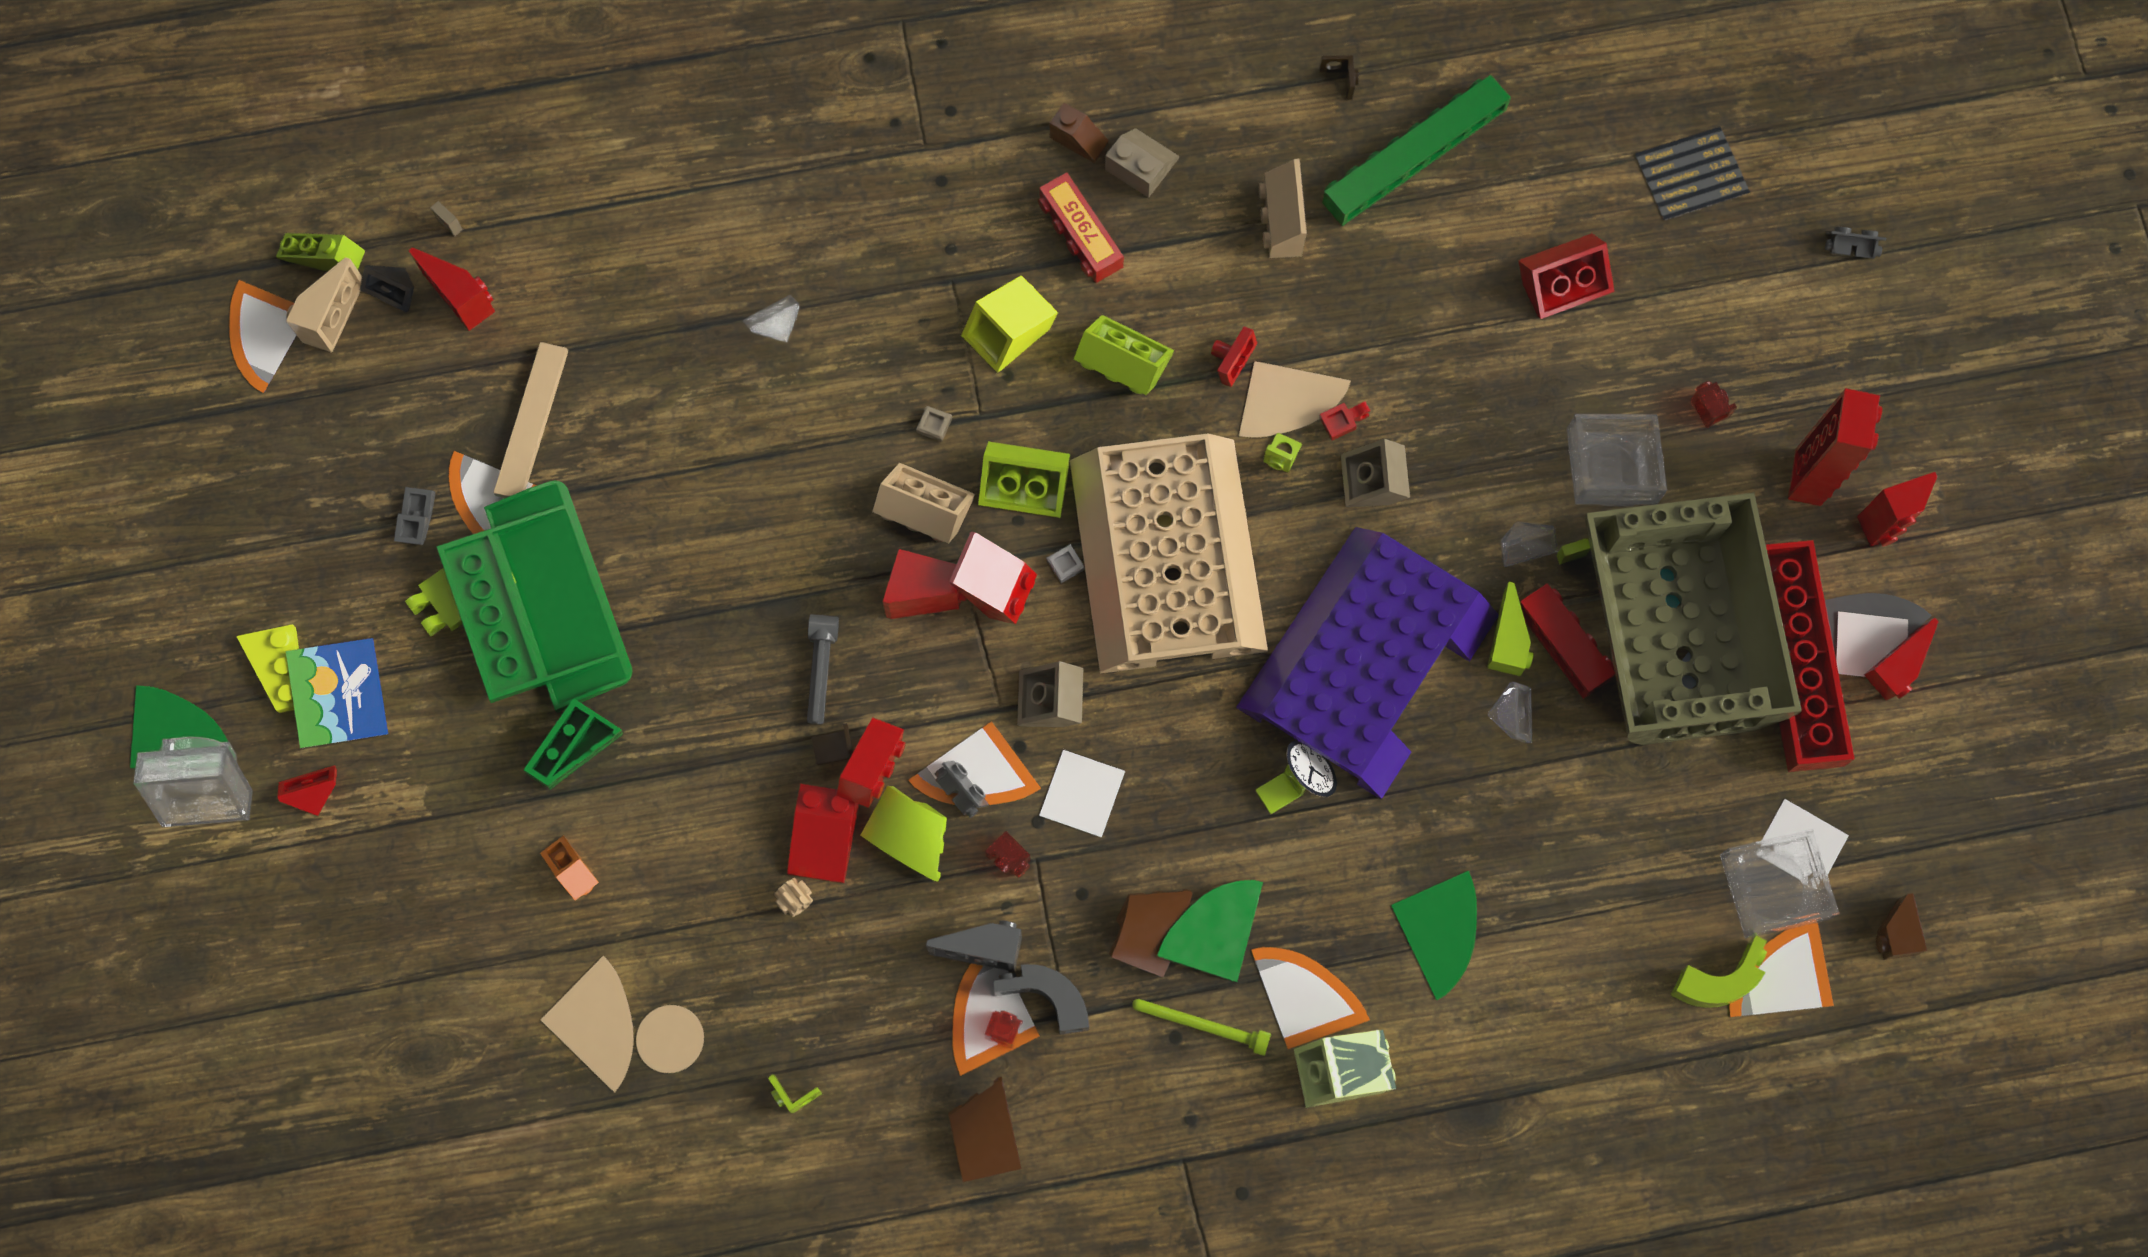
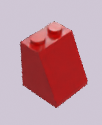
(920, 586)

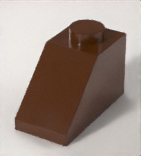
(1077, 133)
(1901, 931)

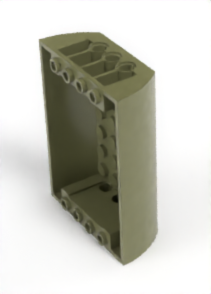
(1723, 618)

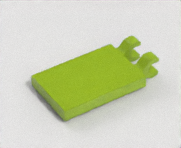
(439, 594)

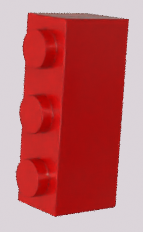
(871, 763)

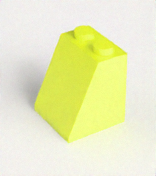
(1008, 322)

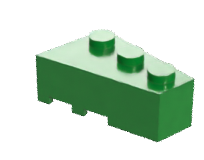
(570, 744)

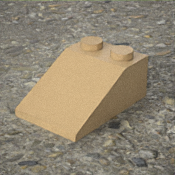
(325, 306)

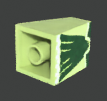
(1344, 1068)

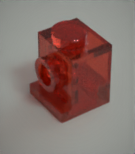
(1712, 403)
(1009, 855)
(1003, 1028)

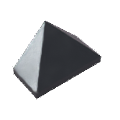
(388, 285)

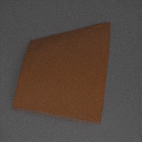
(1144, 924)
(984, 1134)

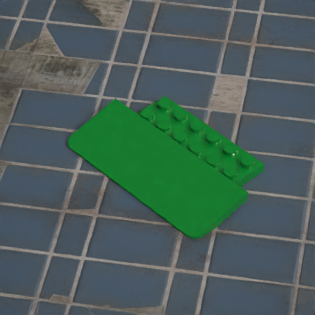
(554, 619)

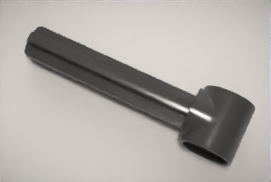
(823, 633)

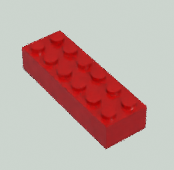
(1835, 446)

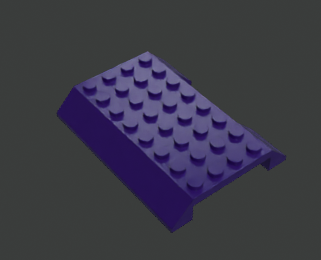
(1364, 653)

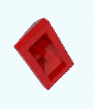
(309, 790)

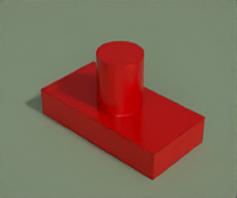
(1234, 355)

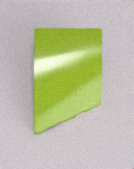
(907, 831)

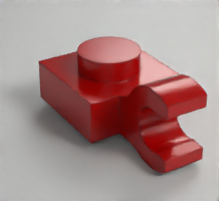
(1342, 420)

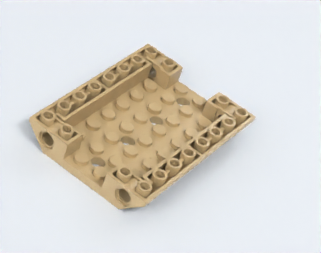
(1130, 552)

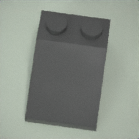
(984, 945)

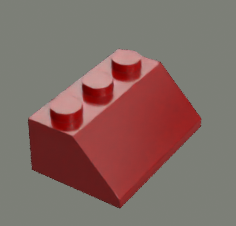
(1567, 275)
(1896, 509)

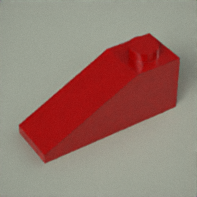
(1903, 664)

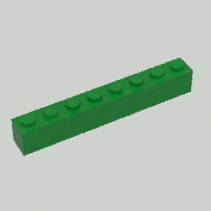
(1415, 150)

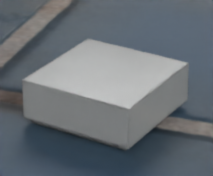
(1065, 563)

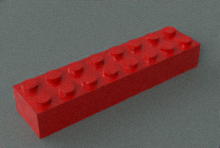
(1820, 732)

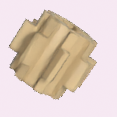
(793, 897)

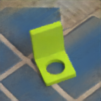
(1278, 458)
(1280, 791)
(783, 1099)

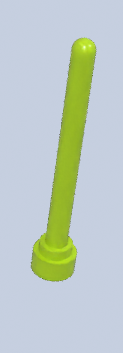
(1257, 1041)

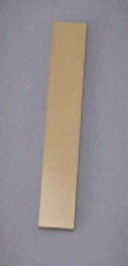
(531, 420)

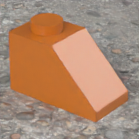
(569, 868)

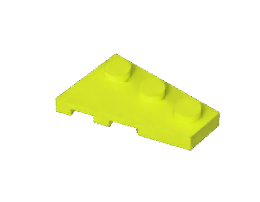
(268, 657)

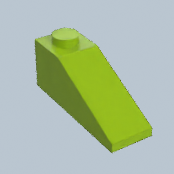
(1511, 637)

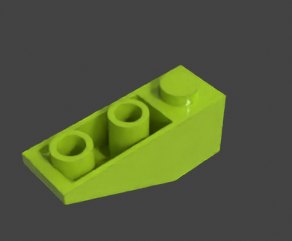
(319, 250)

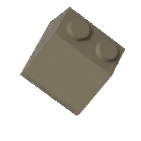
(1139, 161)
(1375, 474)
(1050, 695)

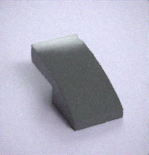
(415, 516)

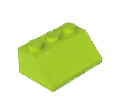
(1123, 355)
(1023, 479)

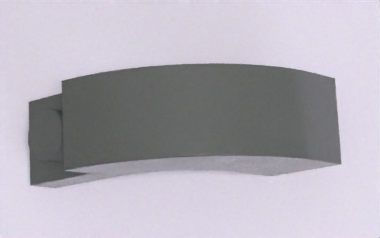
(1053, 986)

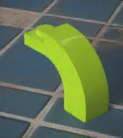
(1712, 991)

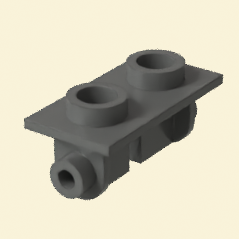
(1865, 243)
(969, 794)

